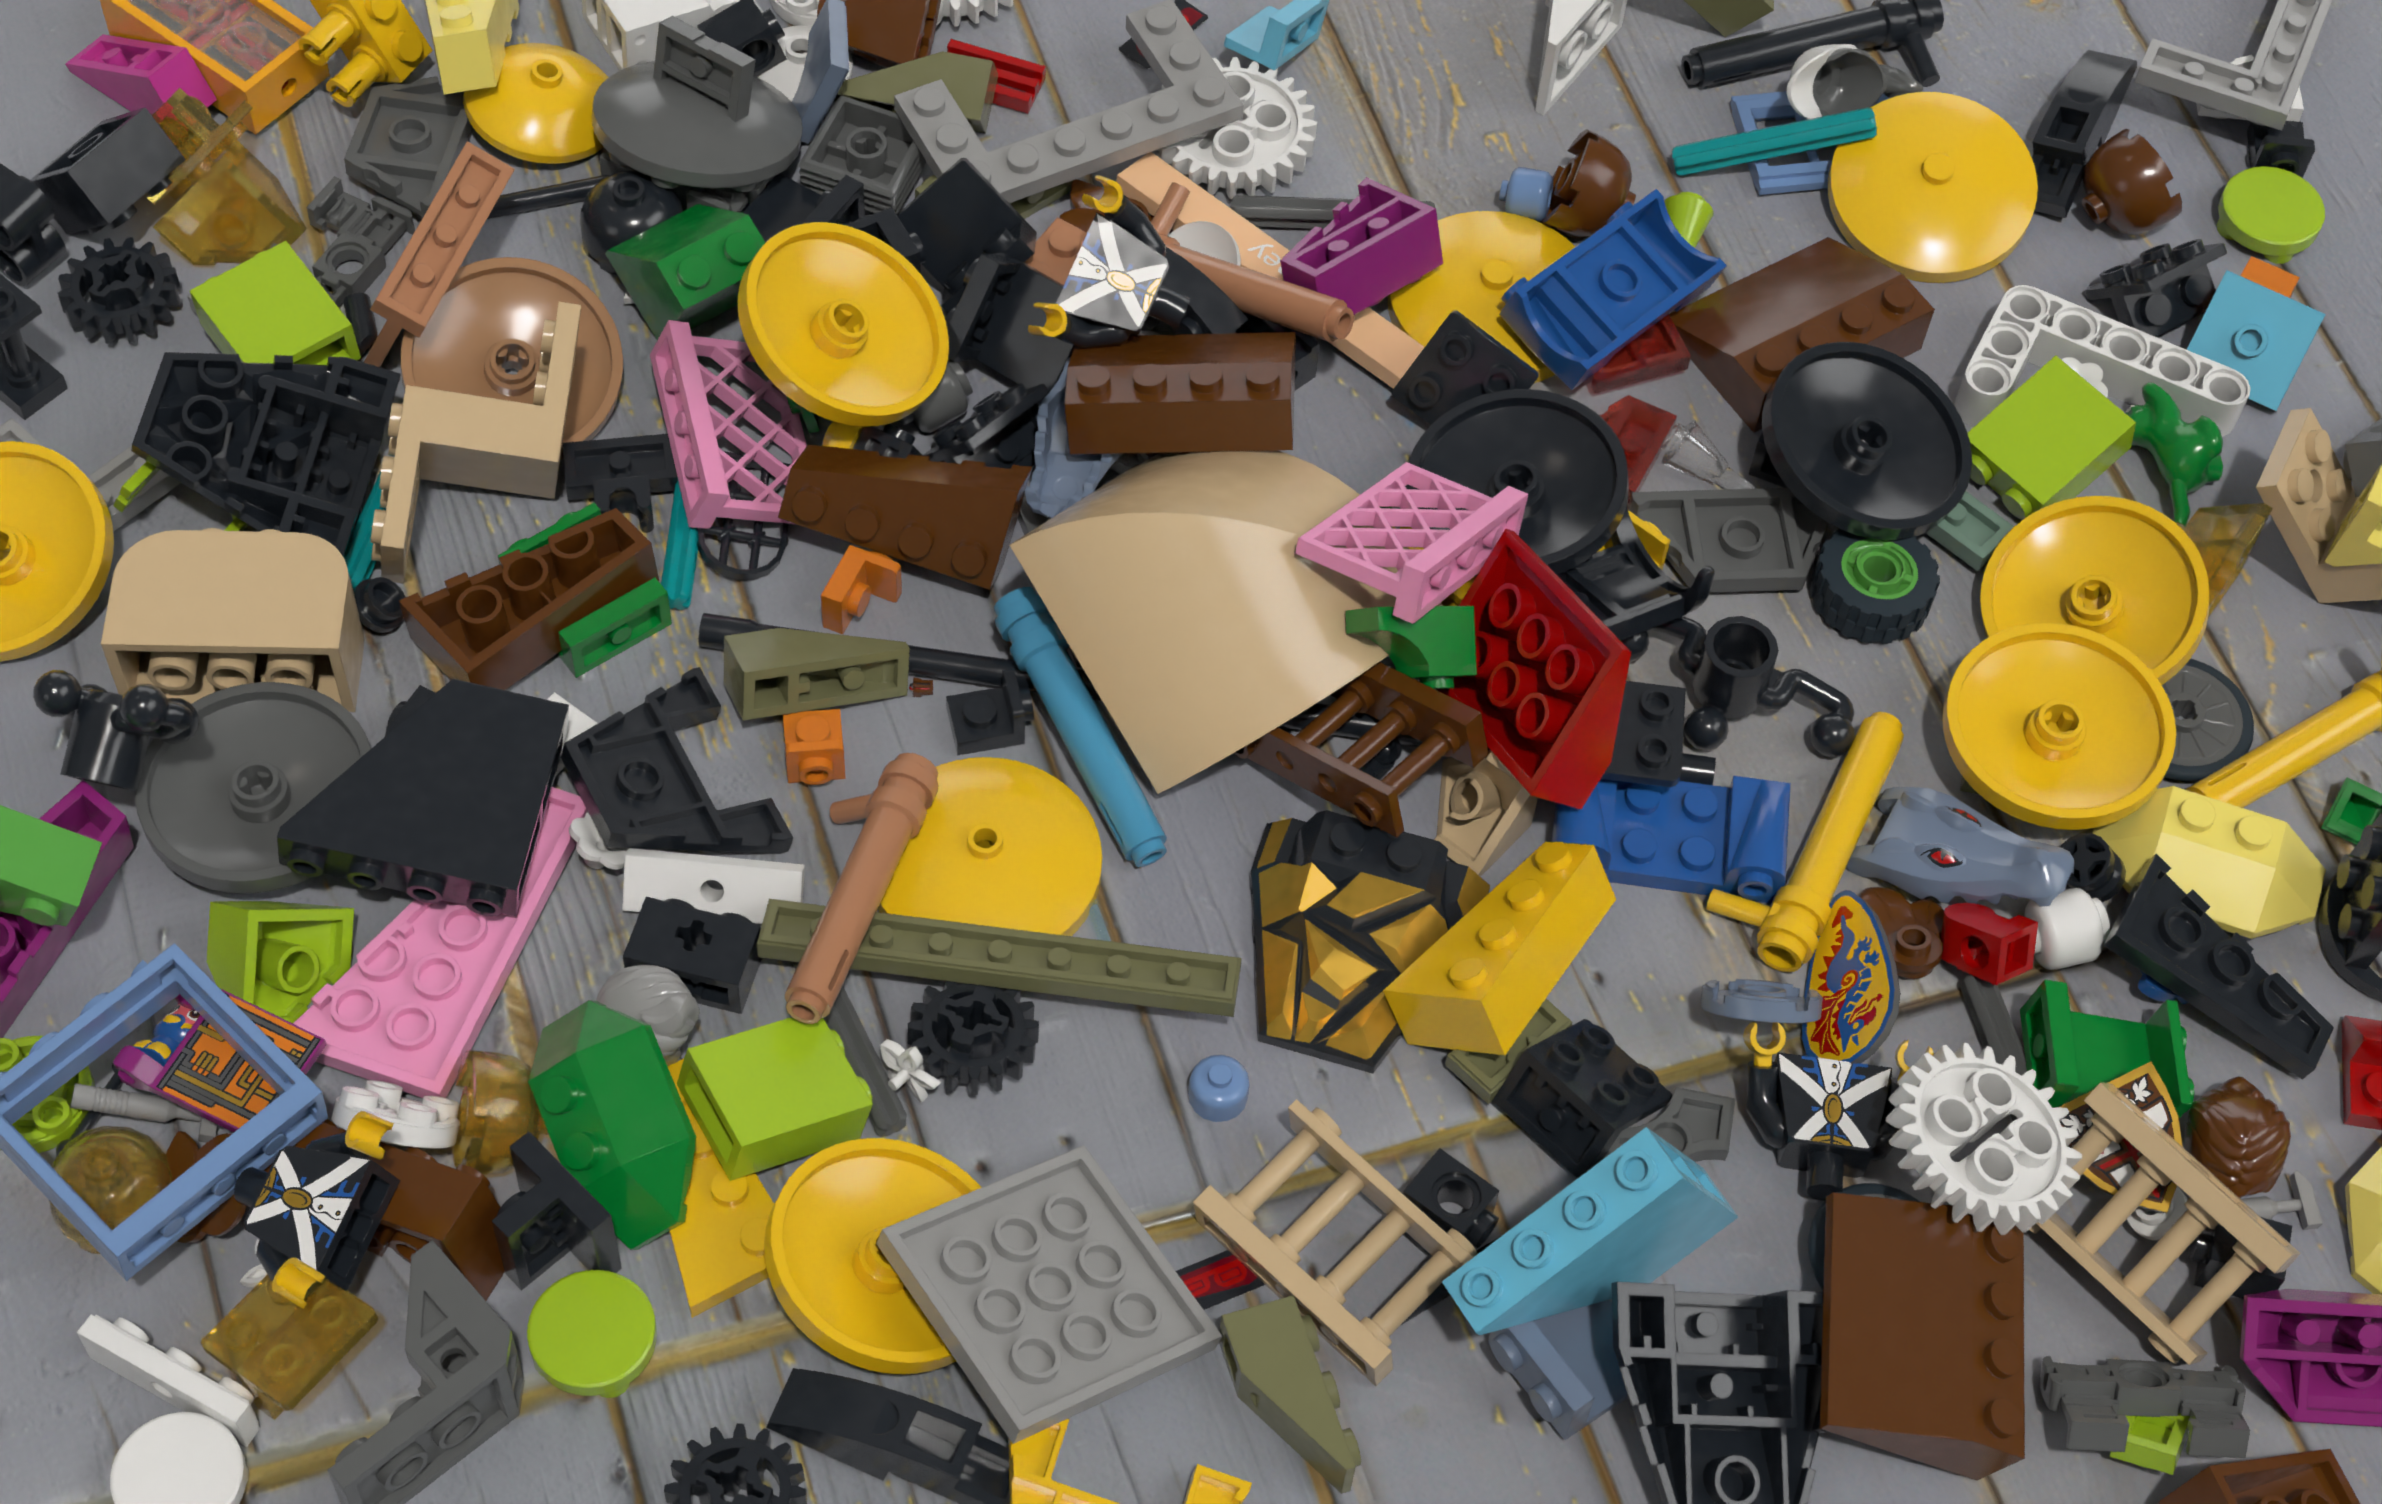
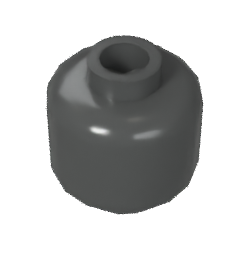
(945, 402)

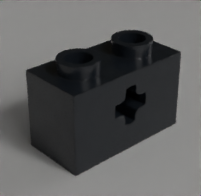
(705, 949)

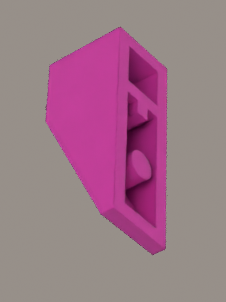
(139, 72)

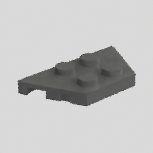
(408, 141)
(1746, 535)

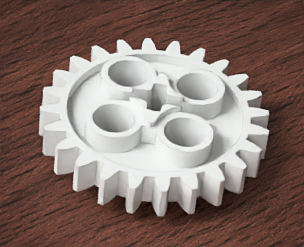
(1261, 146)
(2011, 1175)

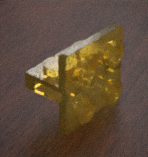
(196, 137)
(284, 1348)

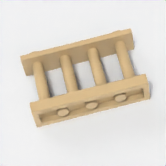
(2208, 1206)
(1276, 1258)

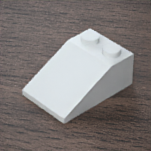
(1571, 41)

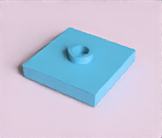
(2256, 335)

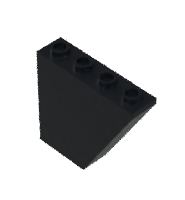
(440, 802)

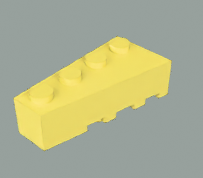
(470, 40)

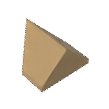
(1481, 811)

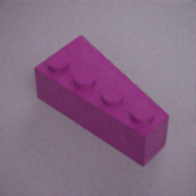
(32, 948)

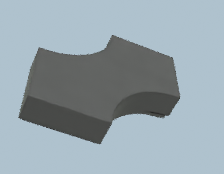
(1692, 1123)

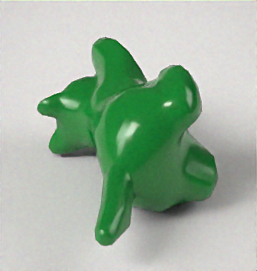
(2183, 451)

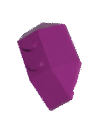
(2317, 1353)

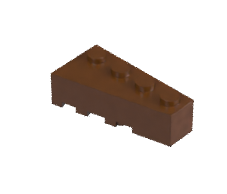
(910, 507)
(509, 617)
(435, 1205)

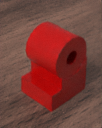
(1987, 943)

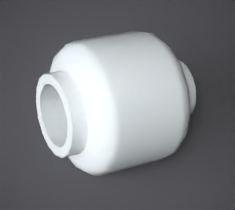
(2069, 929)

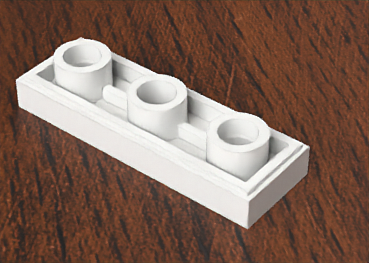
(683, 876)
(169, 1375)

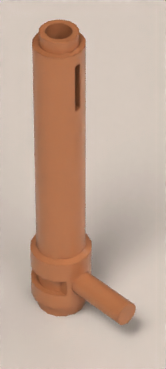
(1257, 292)
(892, 818)

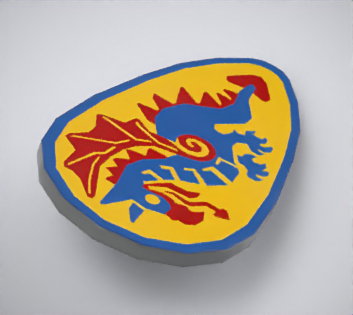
(1857, 984)

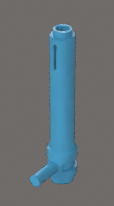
(1042, 653)

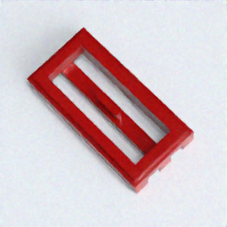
(1011, 73)

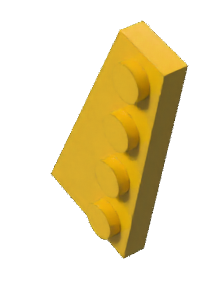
(724, 1227)

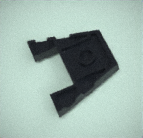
(648, 791)

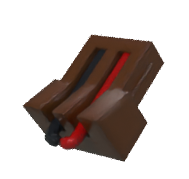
(921, 687)

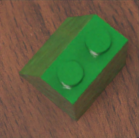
(687, 265)

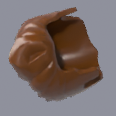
(2239, 1136)

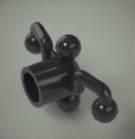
(1738, 675)
(112, 729)

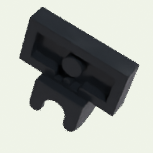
(620, 473)

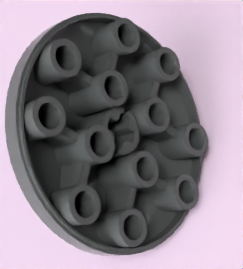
(696, 115)

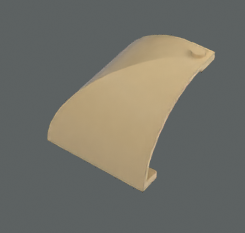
(1196, 606)

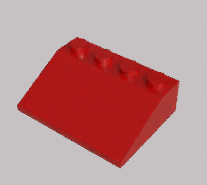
(1544, 676)

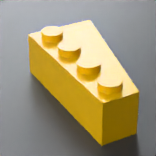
(1504, 955)

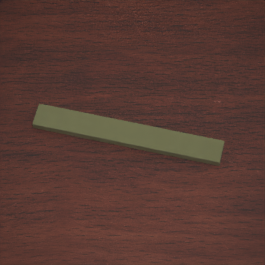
(1019, 960)

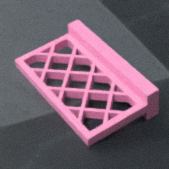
(691, 421)
(1448, 555)

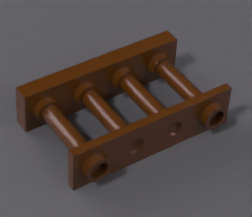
(1403, 708)

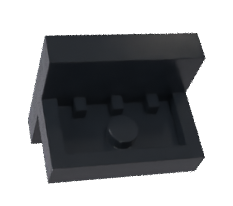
(550, 1219)

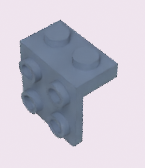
(1565, 1365)

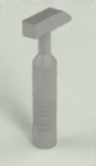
(137, 1106)
(2304, 1203)

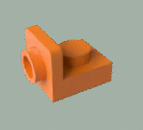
(852, 584)
(814, 746)

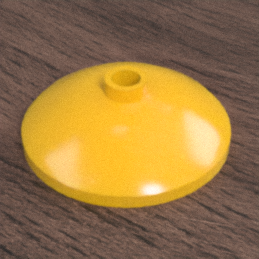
(539, 105)

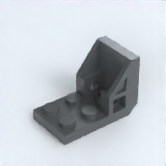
(466, 1389)

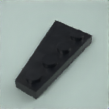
(2192, 956)

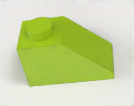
(278, 951)

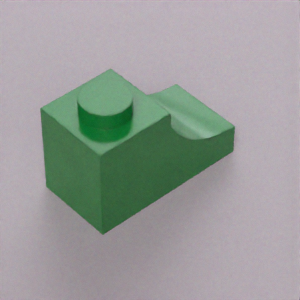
(1430, 649)

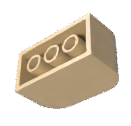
(232, 612)

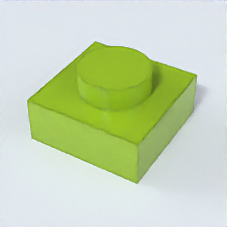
(2155, 1442)

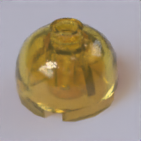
(493, 1110)
(113, 1173)

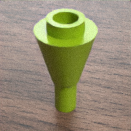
(1689, 215)

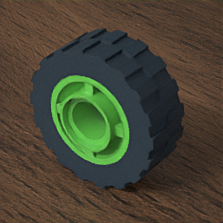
(1874, 586)

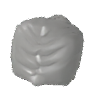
(657, 999)

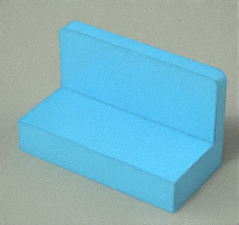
(1278, 34)

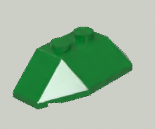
(616, 1118)

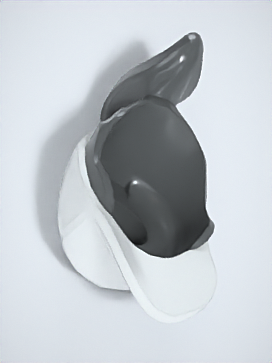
(1842, 80)

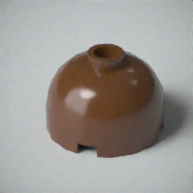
(2128, 186)
(1589, 187)

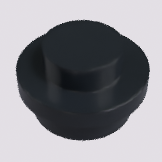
(379, 604)

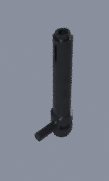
(1882, 24)

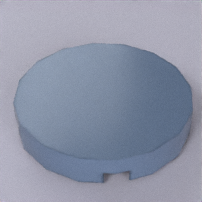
(1761, 1001)

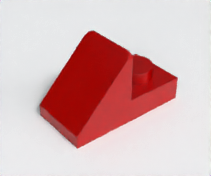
(2362, 1072)

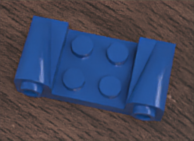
(1608, 290)
(1686, 835)

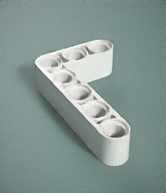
(2039, 325)

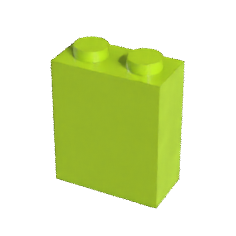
(273, 309)
(2048, 440)
(774, 1094)

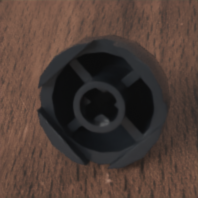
(621, 209)

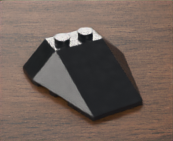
(1723, 1390)

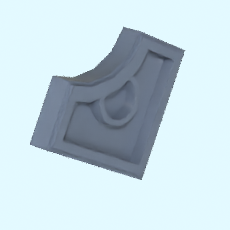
(824, 67)

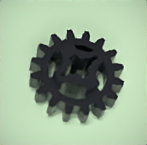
(119, 290)
(973, 1034)
(736, 1465)

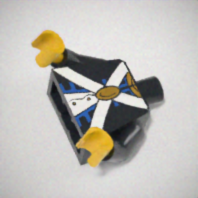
(1113, 279)
(1820, 1110)
(318, 1207)

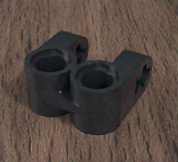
(26, 234)

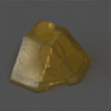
(231, 212)
(2225, 542)

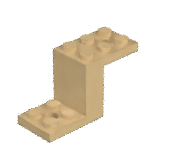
(474, 442)
(2308, 505)

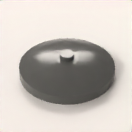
(244, 773)

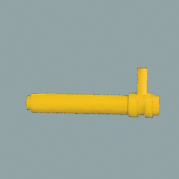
(2298, 747)
(1802, 906)

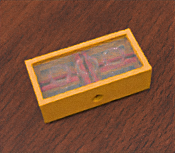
(239, 46)

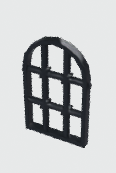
(755, 539)

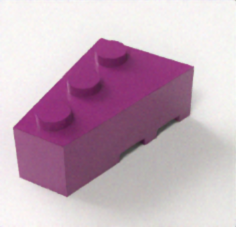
(1367, 248)

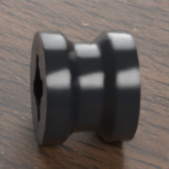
(2088, 852)

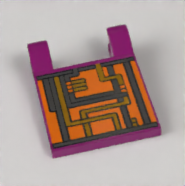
(210, 1075)

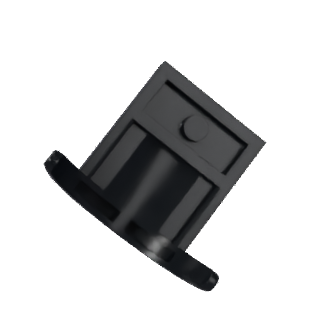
(1630, 589)
(2353, 913)

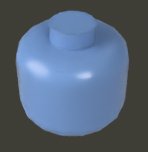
(1527, 193)
(1218, 1088)

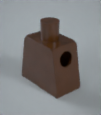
(890, 29)

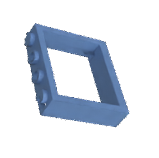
(210, 1180)

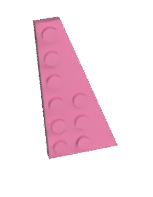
(434, 977)

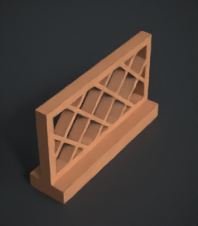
(438, 246)

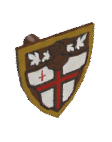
(2119, 1160)

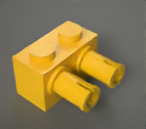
(375, 38)

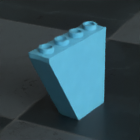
(1611, 1225)

